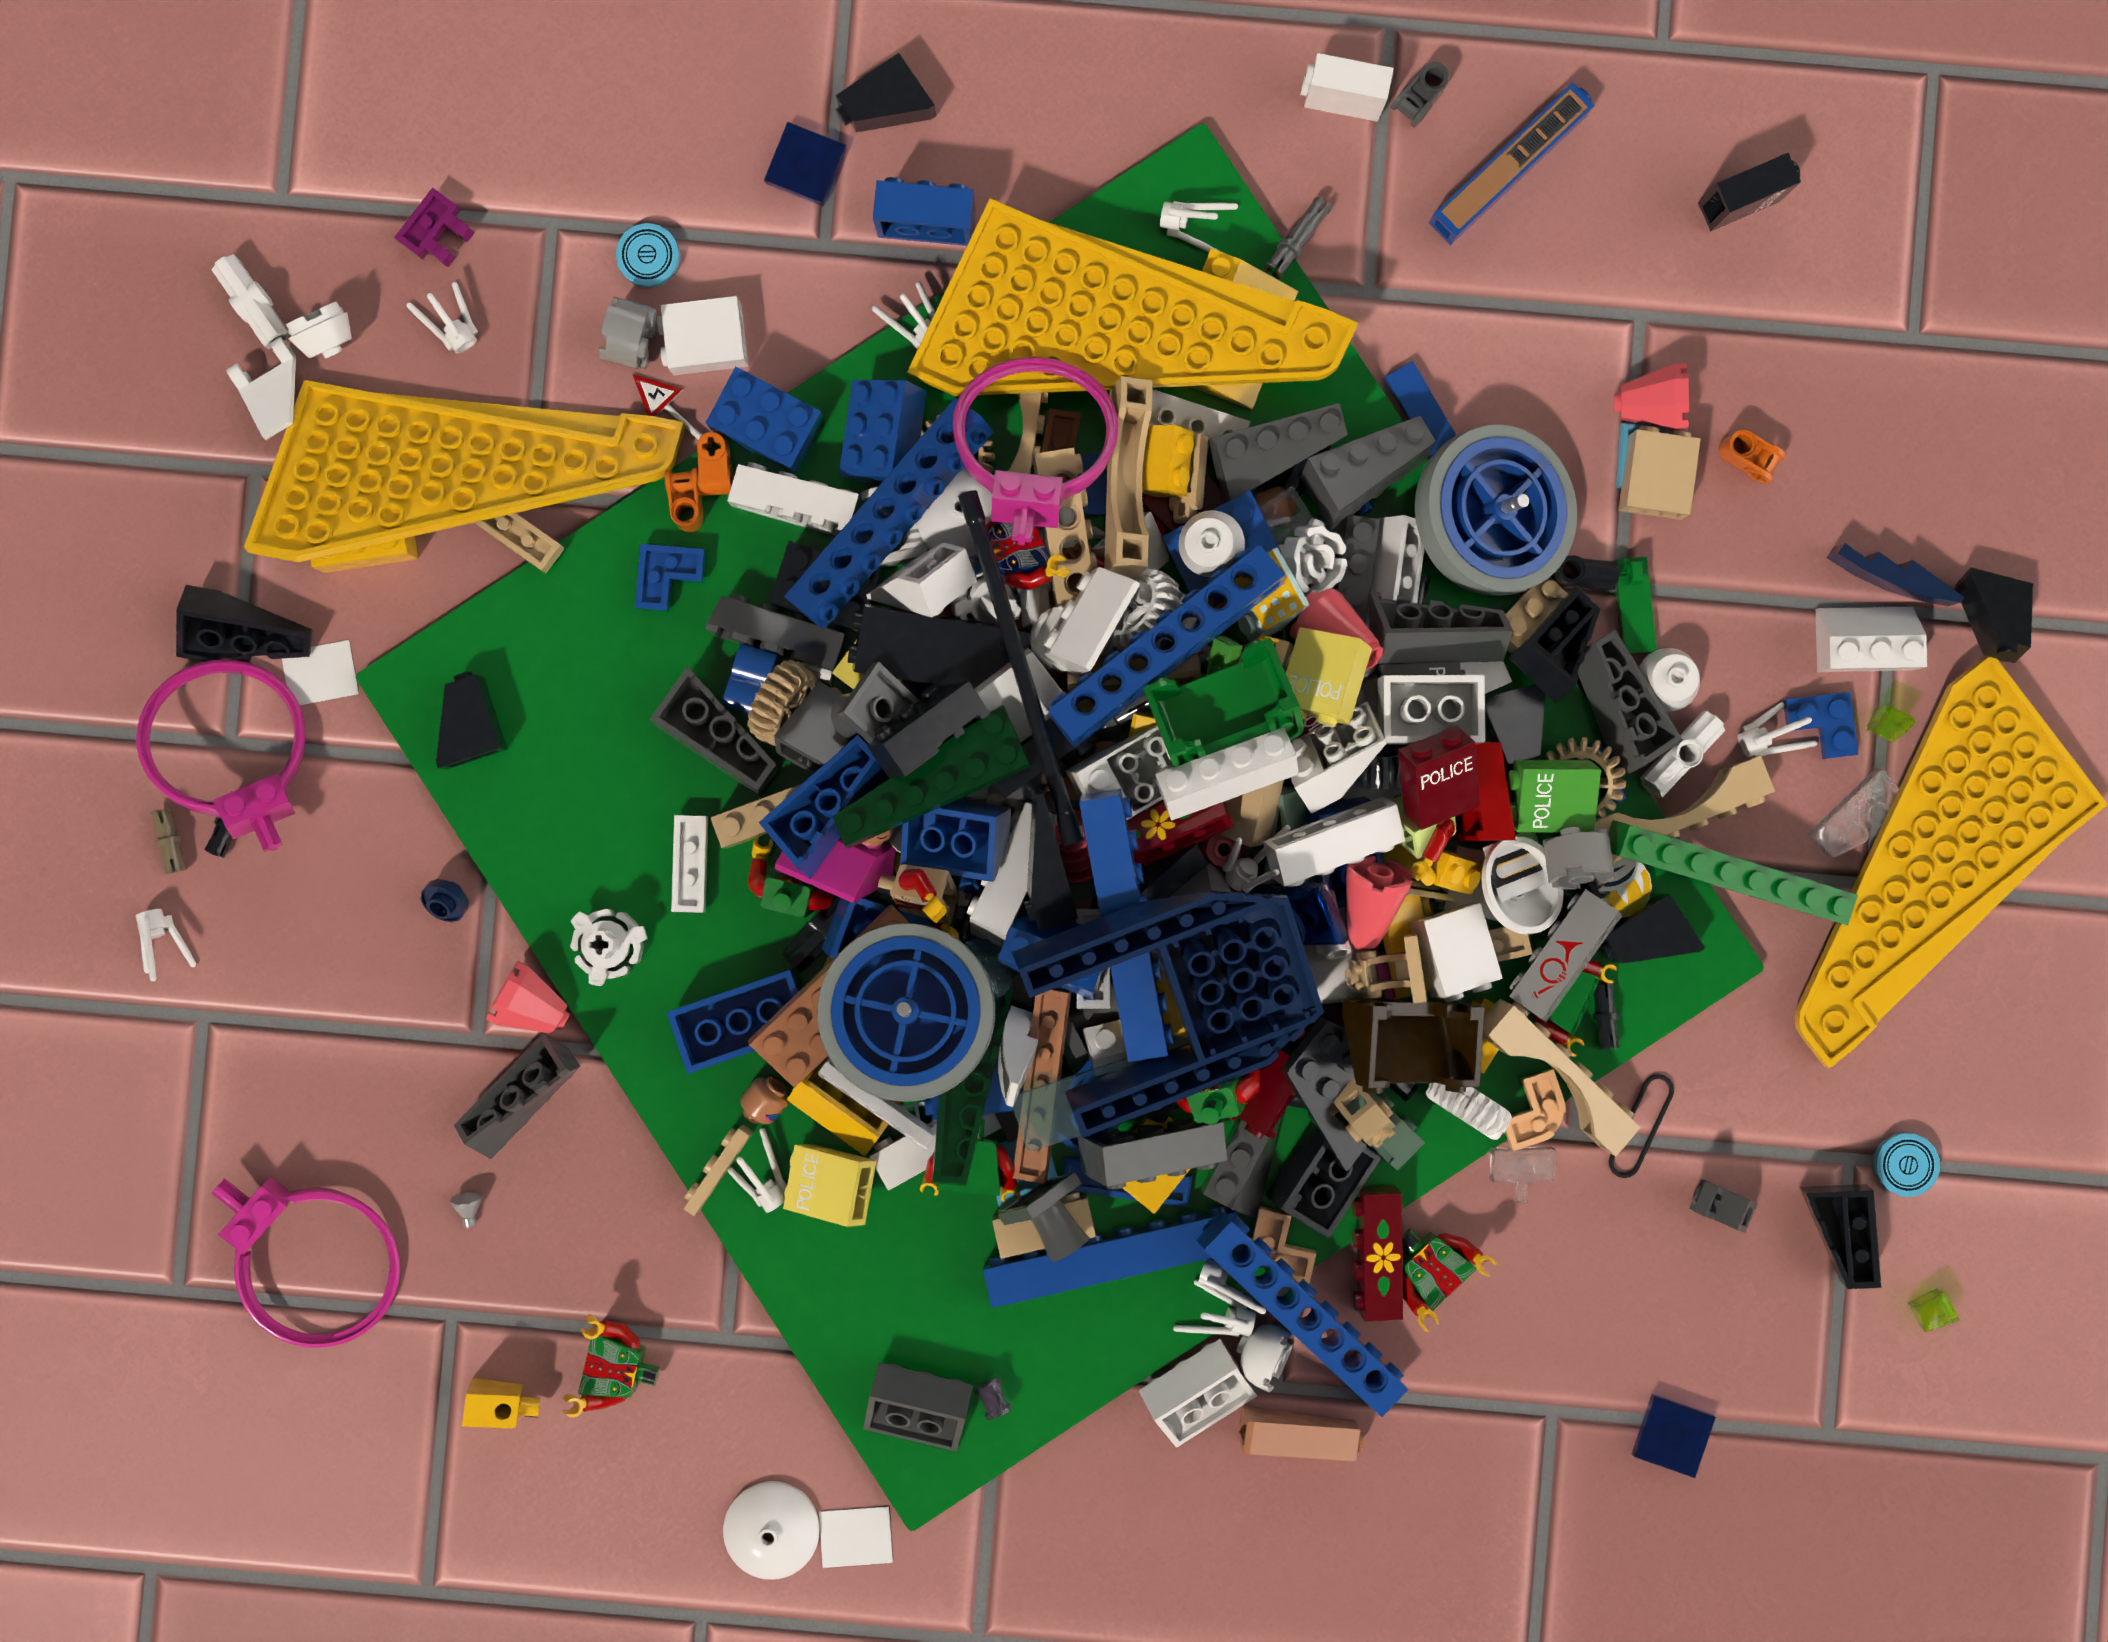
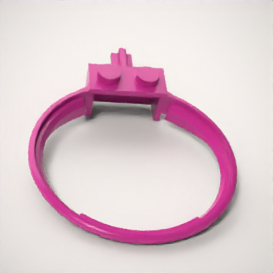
(1023, 497)
(249, 807)
(252, 1220)

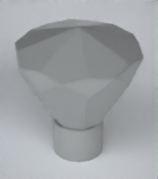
(467, 1205)

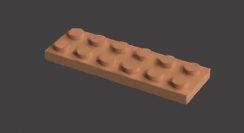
(792, 1035)

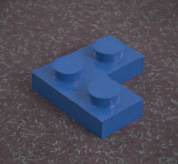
(660, 566)
(1832, 716)

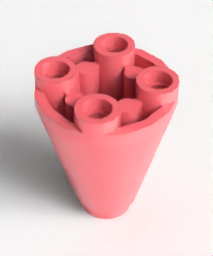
(1334, 614)

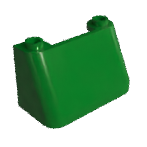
(1225, 705)

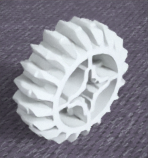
(1153, 597)
(1472, 1108)

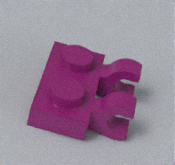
(429, 223)

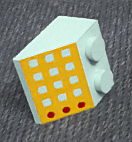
(1275, 610)

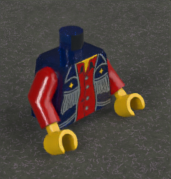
(1021, 565)

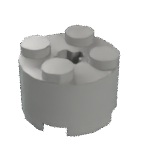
(627, 332)
(1578, 858)

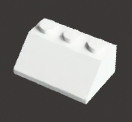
(1089, 619)
(1869, 639)
(1197, 1393)

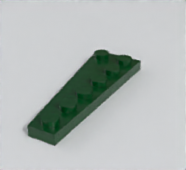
(964, 765)
(963, 1108)

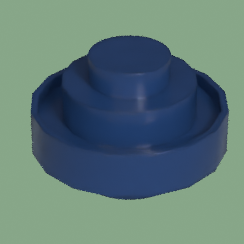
(444, 900)

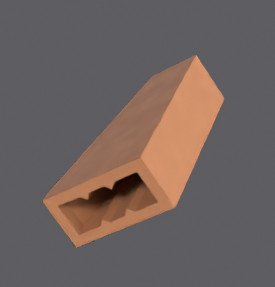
(1298, 1435)

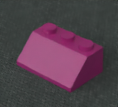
(845, 871)

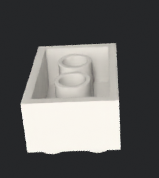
(1428, 704)

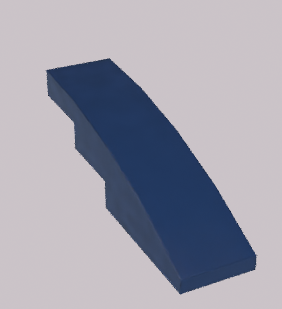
(1906, 579)

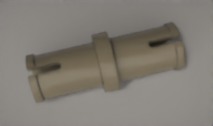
(168, 840)

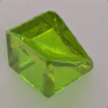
(1890, 723)
(1934, 1310)

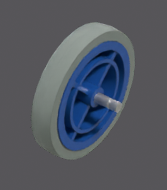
(1496, 510)
(906, 1012)

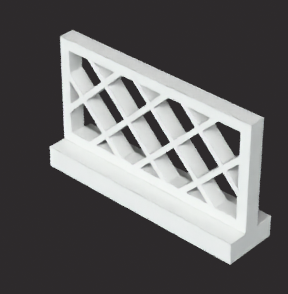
(887, 1110)

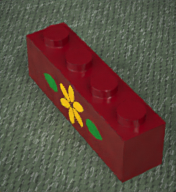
(1160, 836)
(1378, 1253)

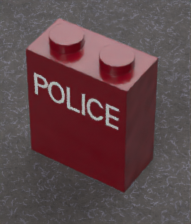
(1439, 777)

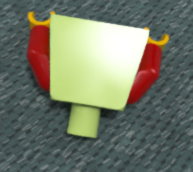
(1424, 842)

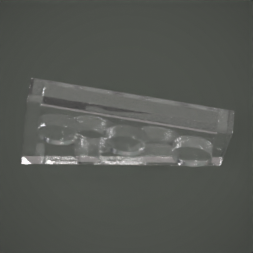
(1857, 815)

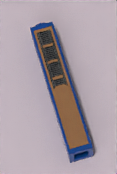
(1512, 163)

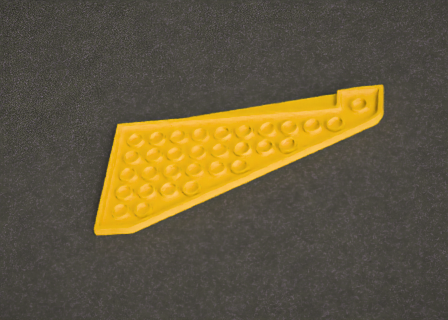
(1112, 314)
(403, 466)
(1963, 832)

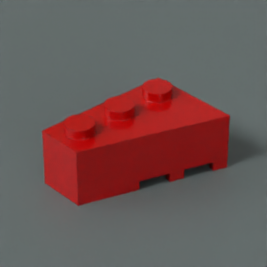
(1494, 816)

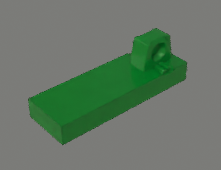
(1635, 606)

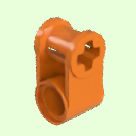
(1757, 457)
(715, 471)
(683, 494)

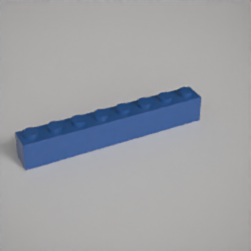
(1116, 888)
(1102, 1258)

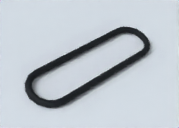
(1655, 1127)

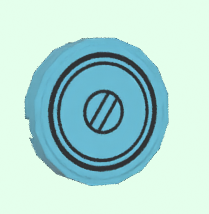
(648, 255)
(1906, 1164)

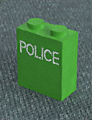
(1554, 795)

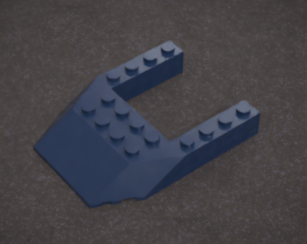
(1233, 978)

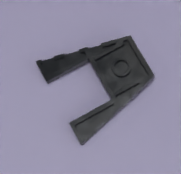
(1317, 1076)

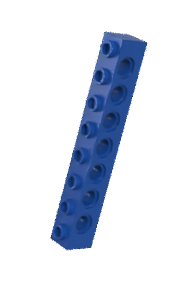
(885, 518)
(1249, 563)
(1379, 1391)

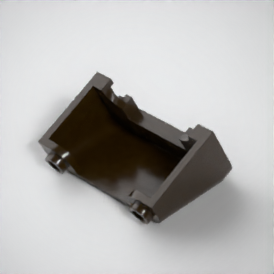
(1414, 1042)

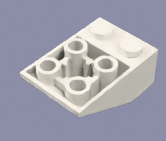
(928, 581)
(1335, 757)
(1125, 766)

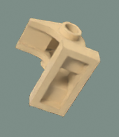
(1362, 972)
(1369, 1122)

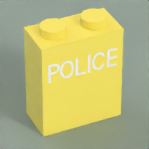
(1327, 674)
(829, 1184)

